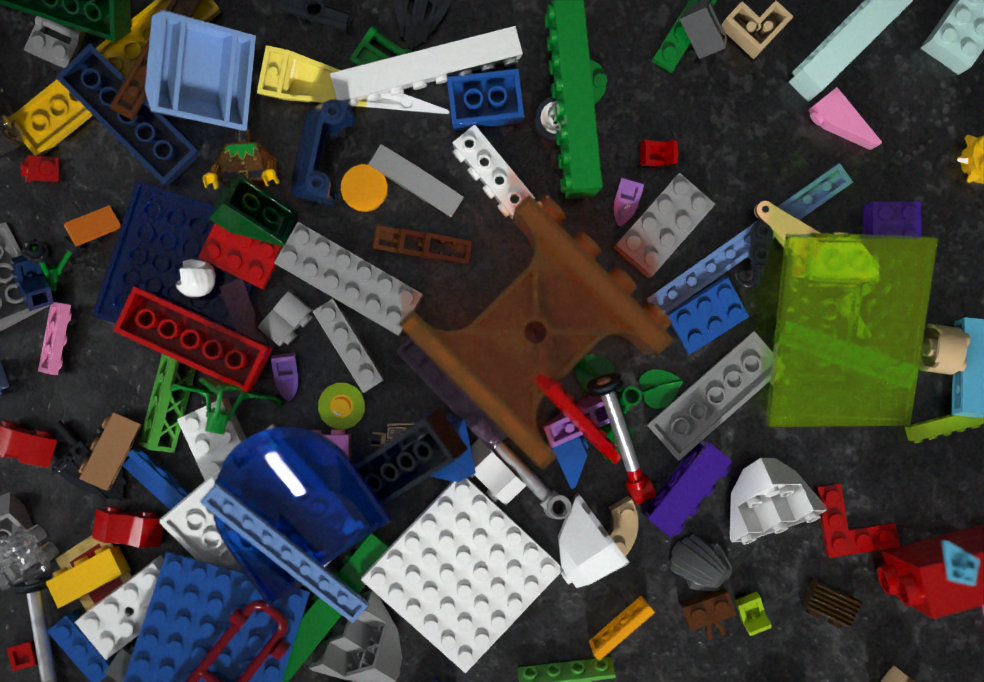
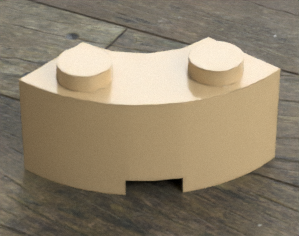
(623, 524)

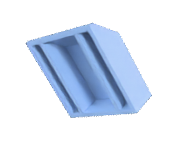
(199, 70)

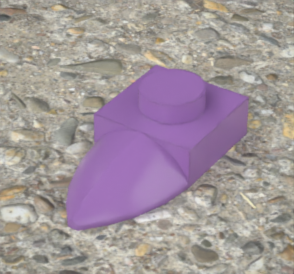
(627, 199)
(285, 374)

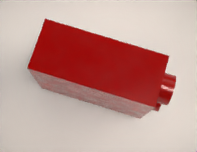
(919, 579)

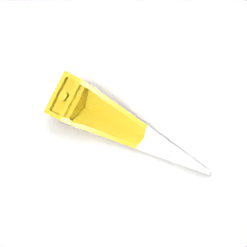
(302, 79)

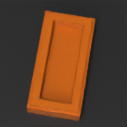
(92, 225)

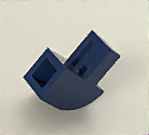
(31, 283)

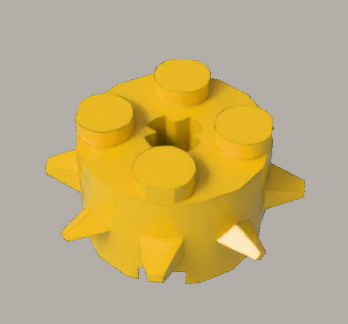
(973, 159)

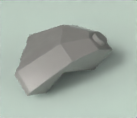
(362, 649)

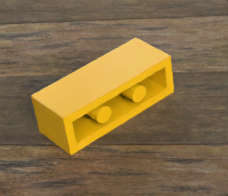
(87, 575)

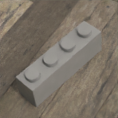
(349, 345)

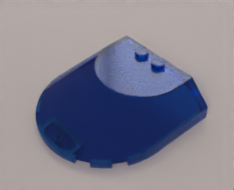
(305, 492)

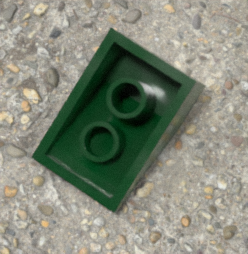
(253, 212)

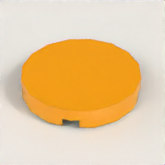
(364, 188)

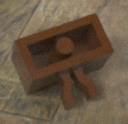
(707, 610)

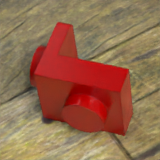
(658, 153)
(40, 168)

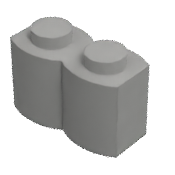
(285, 319)

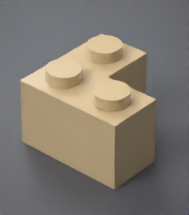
(755, 32)

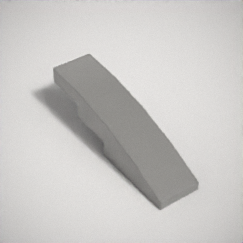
(415, 180)

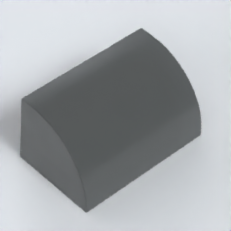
(704, 28)

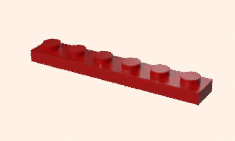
(575, 412)

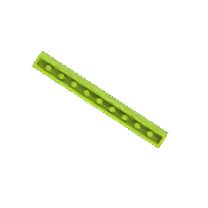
(941, 426)

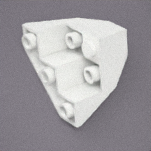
(770, 500)

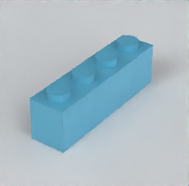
(969, 384)

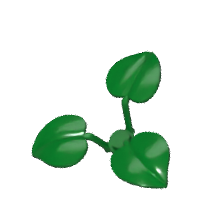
(657, 387)
(218, 418)

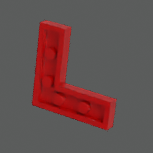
(845, 541)

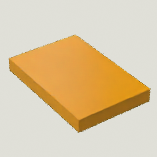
(620, 627)

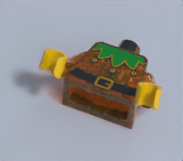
(245, 158)

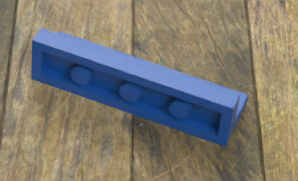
(155, 478)

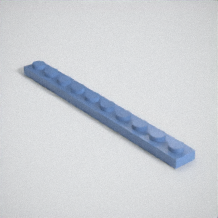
(738, 247)

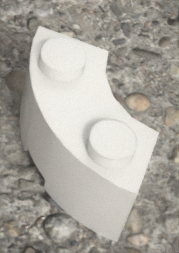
(495, 474)

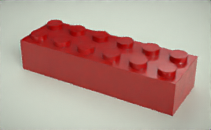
(192, 339)

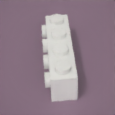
(491, 169)

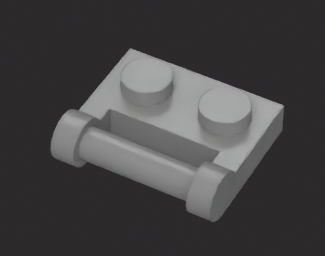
(50, 48)

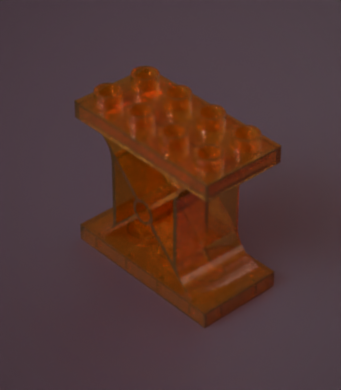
(571, 304)

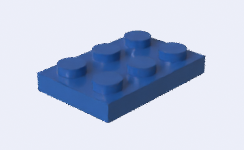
(707, 315)

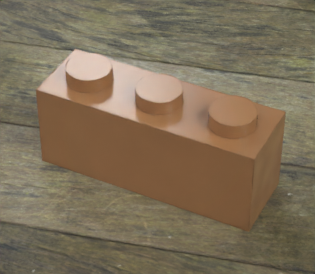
(110, 451)

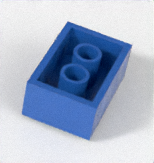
(485, 99)

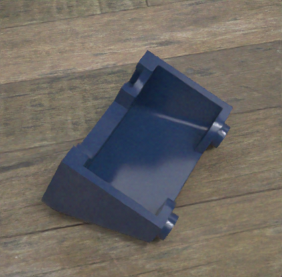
(319, 121)

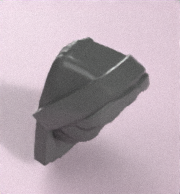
(700, 563)

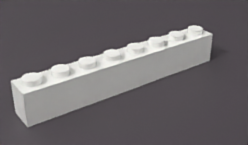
(426, 66)

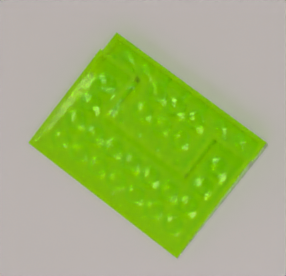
(849, 329)

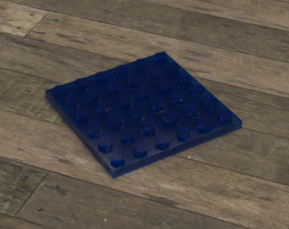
(152, 244)

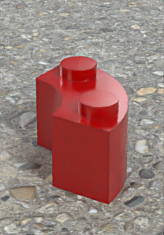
(26, 445)
(127, 527)

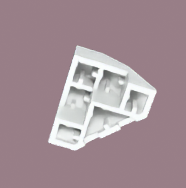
(586, 547)

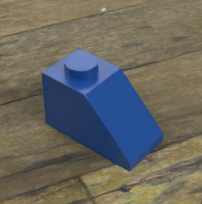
(572, 458)

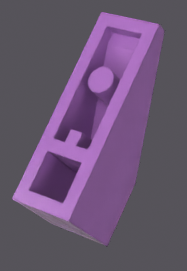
(561, 429)

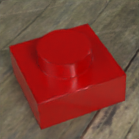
(22, 655)

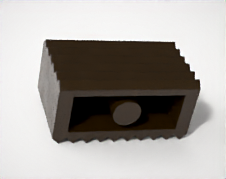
(831, 603)

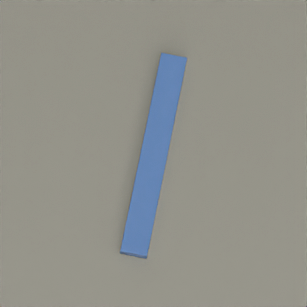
(284, 552)

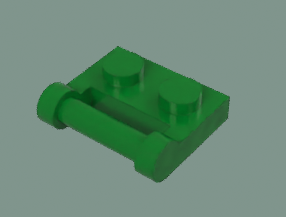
(367, 53)

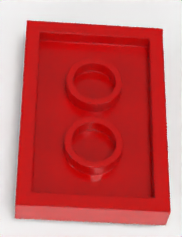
(240, 255)

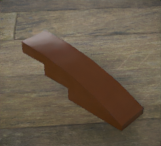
(421, 244)

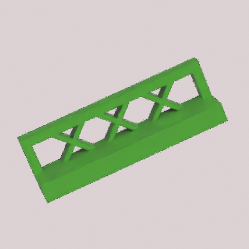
(160, 406)

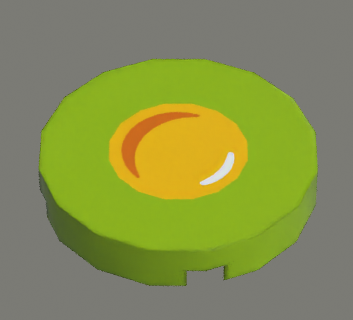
(341, 405)

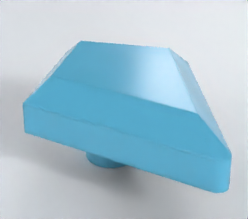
(959, 564)

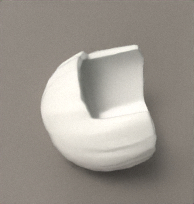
(196, 278)

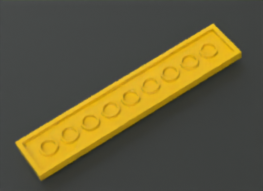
(58, 113)

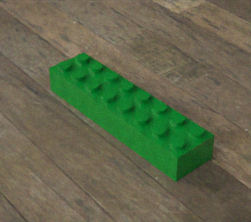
(573, 98)

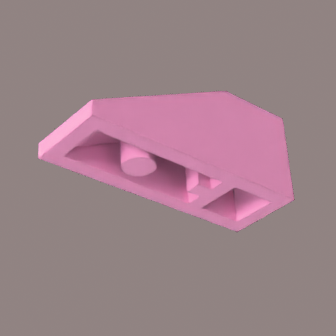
(841, 118)

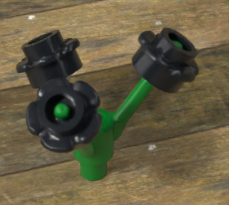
(38, 253)

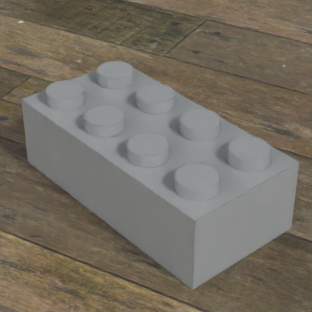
(664, 225)

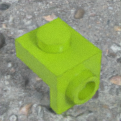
(753, 614)

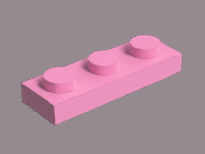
(54, 338)

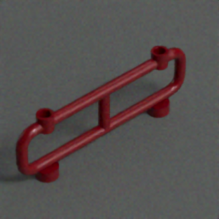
(275, 646)

